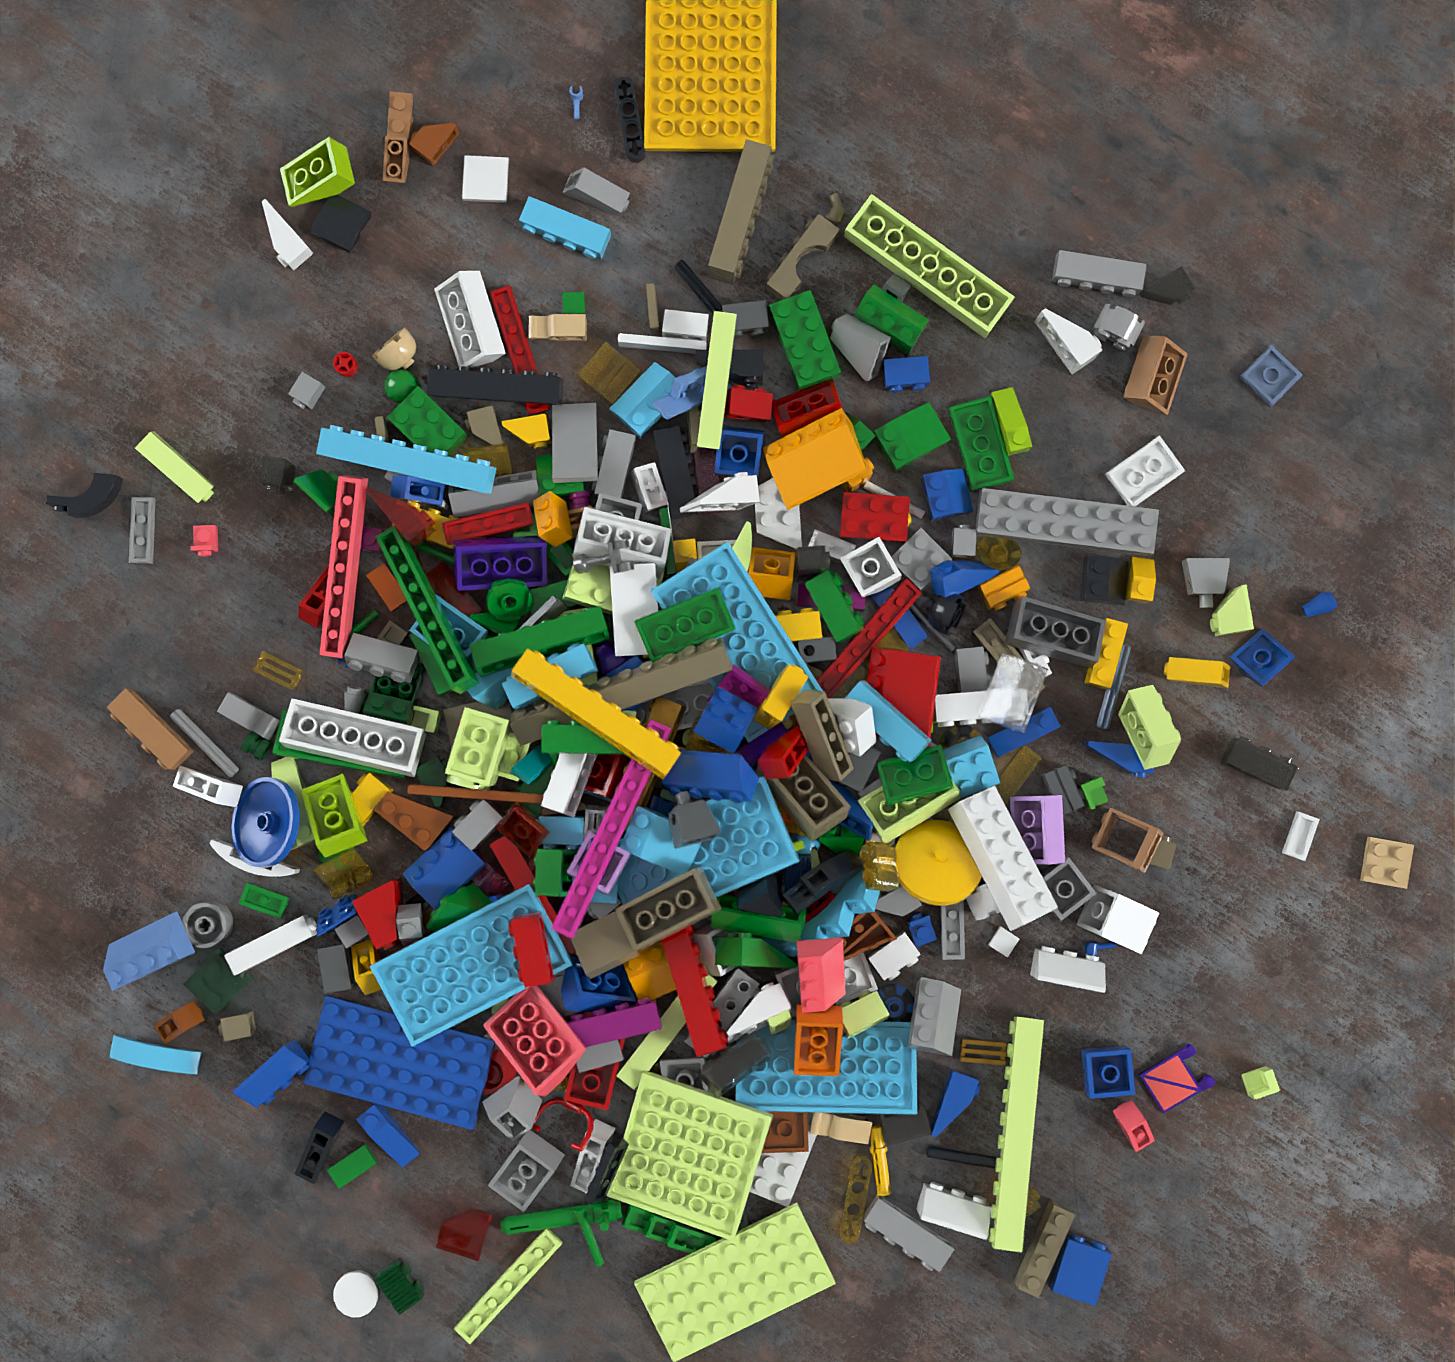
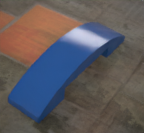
(907, 625)

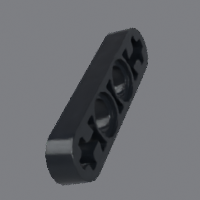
(630, 119)

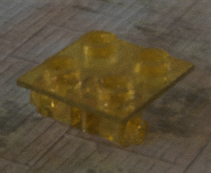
(343, 872)

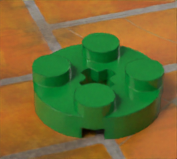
(509, 588)

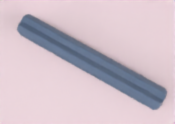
(1111, 694)

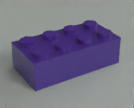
(493, 559)

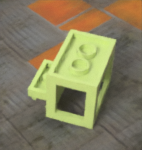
(484, 749)

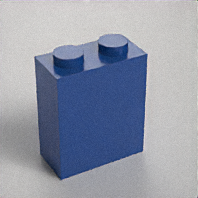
(1080, 1269)

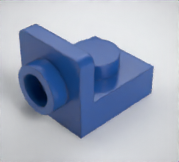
(921, 929)

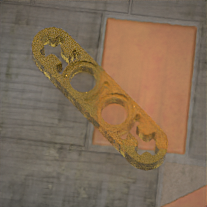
(855, 1198)

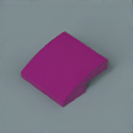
(743, 686)

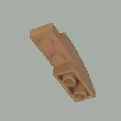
(398, 137)

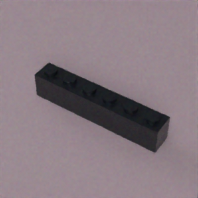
(495, 386)

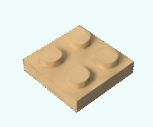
(1387, 862)

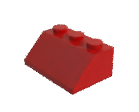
(806, 406)

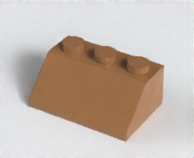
(1155, 374)

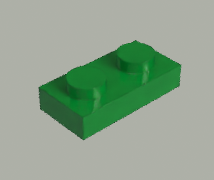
(264, 900)

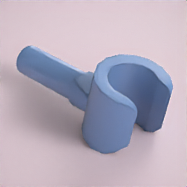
(576, 98)

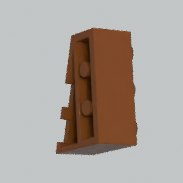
(414, 819)
(866, 933)

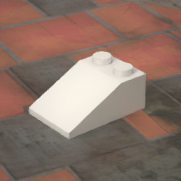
(1071, 343)
(729, 495)
(764, 1006)

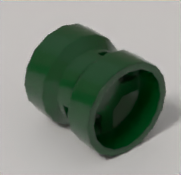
(256, 746)

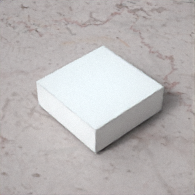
(1003, 941)

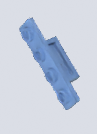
(685, 394)

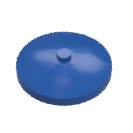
(265, 822)

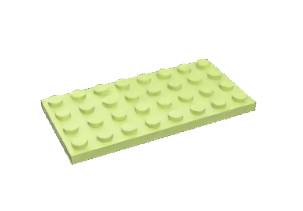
(734, 1282)

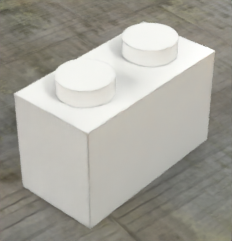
(893, 956)

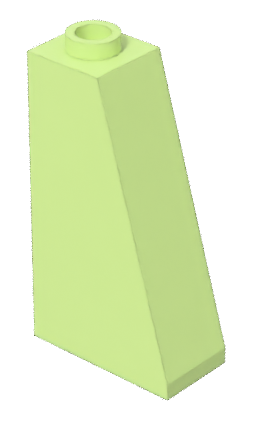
(175, 467)

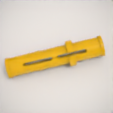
(878, 1150)

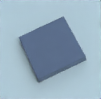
(1270, 376)

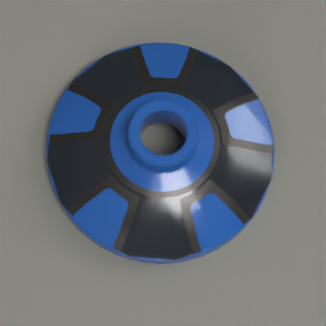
(902, 997)

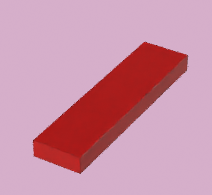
(488, 523)

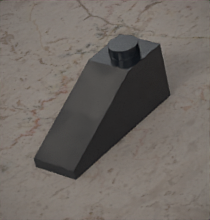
(319, 1147)

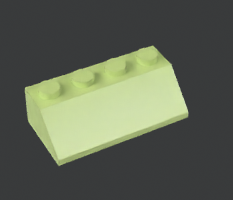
(900, 817)

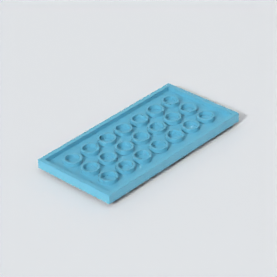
(759, 641)
(747, 849)
(461, 967)
(873, 1076)

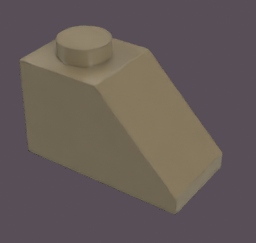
(484, 425)

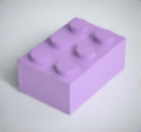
(1040, 826)

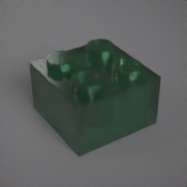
(215, 982)

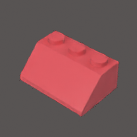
(820, 973)

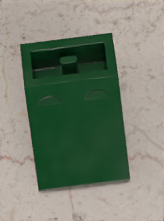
(394, 699)

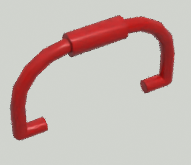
(579, 1108)

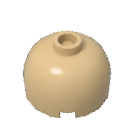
(397, 351)

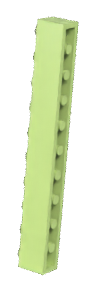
(1017, 1134)

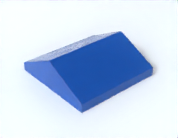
(1261, 658)

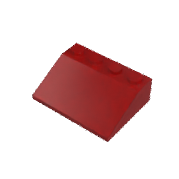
(906, 682)

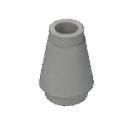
(354, 699)

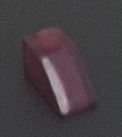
(490, 878)

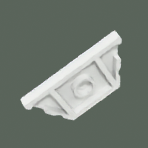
(774, 519)

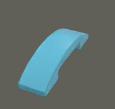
(155, 1056)

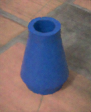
(1319, 605)

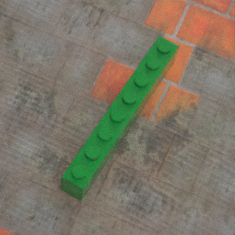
(427, 610)

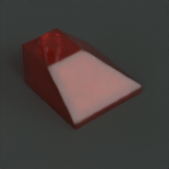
(523, 829)
(465, 1233)

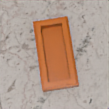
(387, 587)

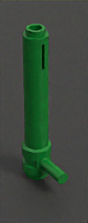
(599, 1212)

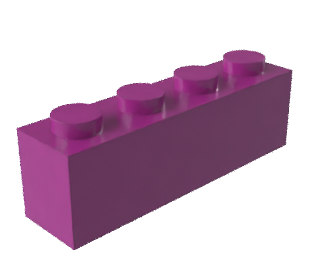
(616, 1023)

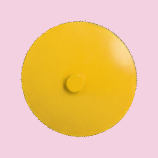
(936, 863)

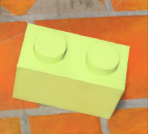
(863, 1013)

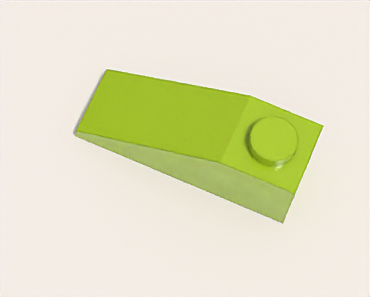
(1011, 421)

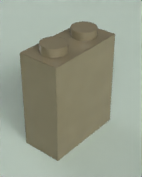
(603, 945)

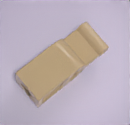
(558, 327)
(842, 1126)

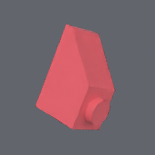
(1133, 1125)

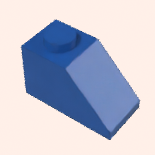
(417, 490)

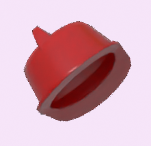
(500, 1072)

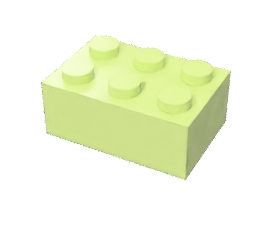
(1149, 727)

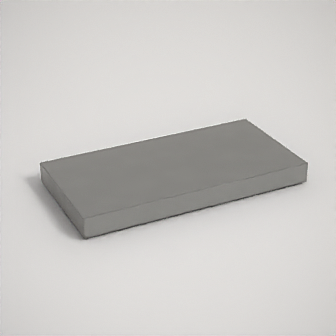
(574, 443)

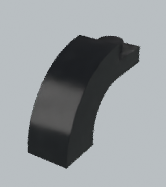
(93, 501)

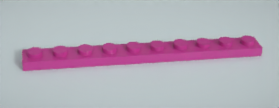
(604, 843)

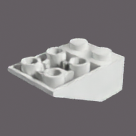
(854, 723)

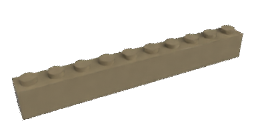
(633, 686)

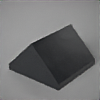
(762, 896)

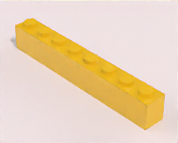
(595, 713)

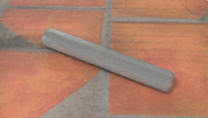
(204, 743)

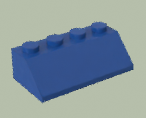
(712, 776)

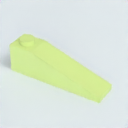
(287, 770)

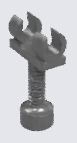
(583, 563)

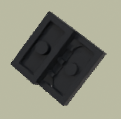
(340, 222)

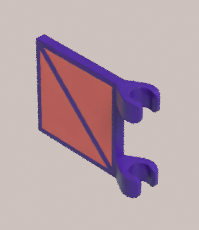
(1172, 1081)

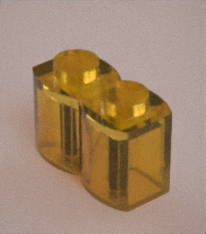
(879, 866)

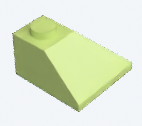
(1232, 613)

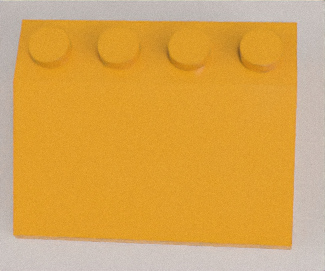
(815, 458)

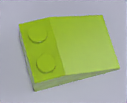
(317, 173)
(333, 816)

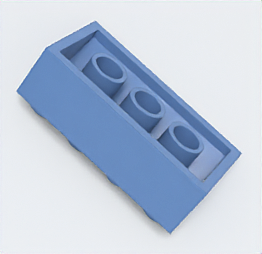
(146, 951)

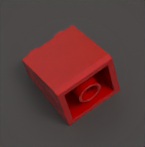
(379, 913)

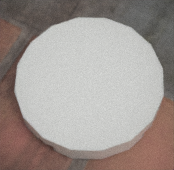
(356, 1293)

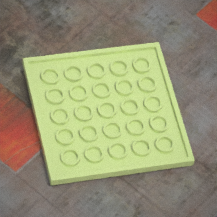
(690, 1155)

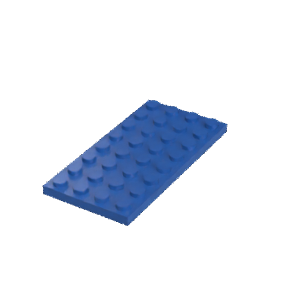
(369, 1057)

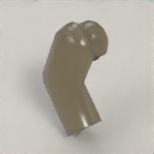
(837, 209)

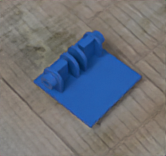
(333, 917)

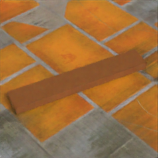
(476, 794)

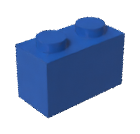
(906, 373)

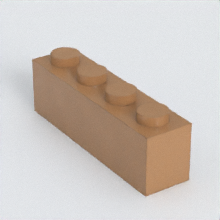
(150, 729)

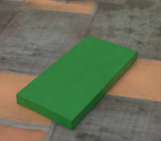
(981, 443)
(685, 624)

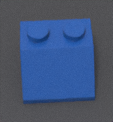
(740, 451)
(946, 494)

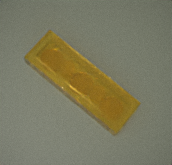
(1017, 773)

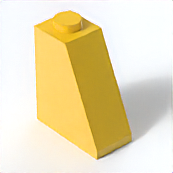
(1198, 672)
(779, 699)

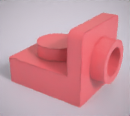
(205, 540)

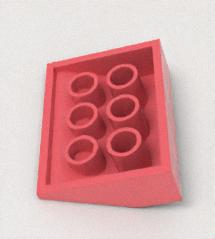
(535, 1040)

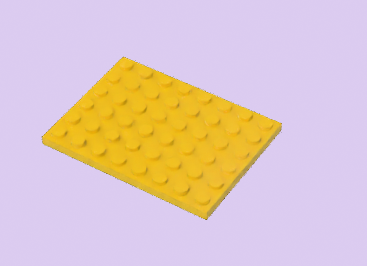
(710, 74)

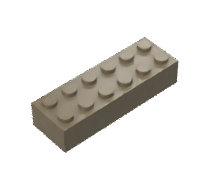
(739, 212)

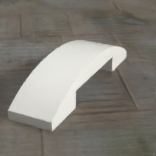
(228, 851)

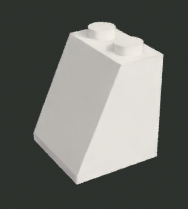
(1118, 919)

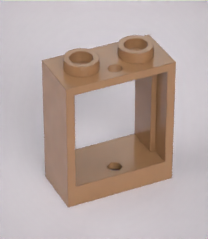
(1146, 850)

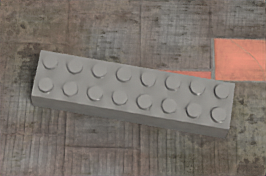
(1066, 522)

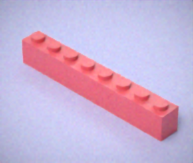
(343, 565)

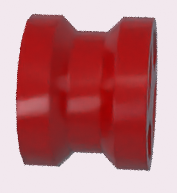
(341, 364)

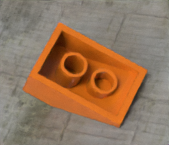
(818, 1042)

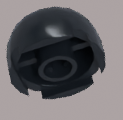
(946, 612)

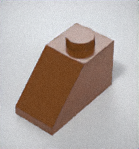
(433, 141)
(179, 1022)

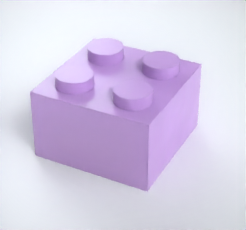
(612, 871)

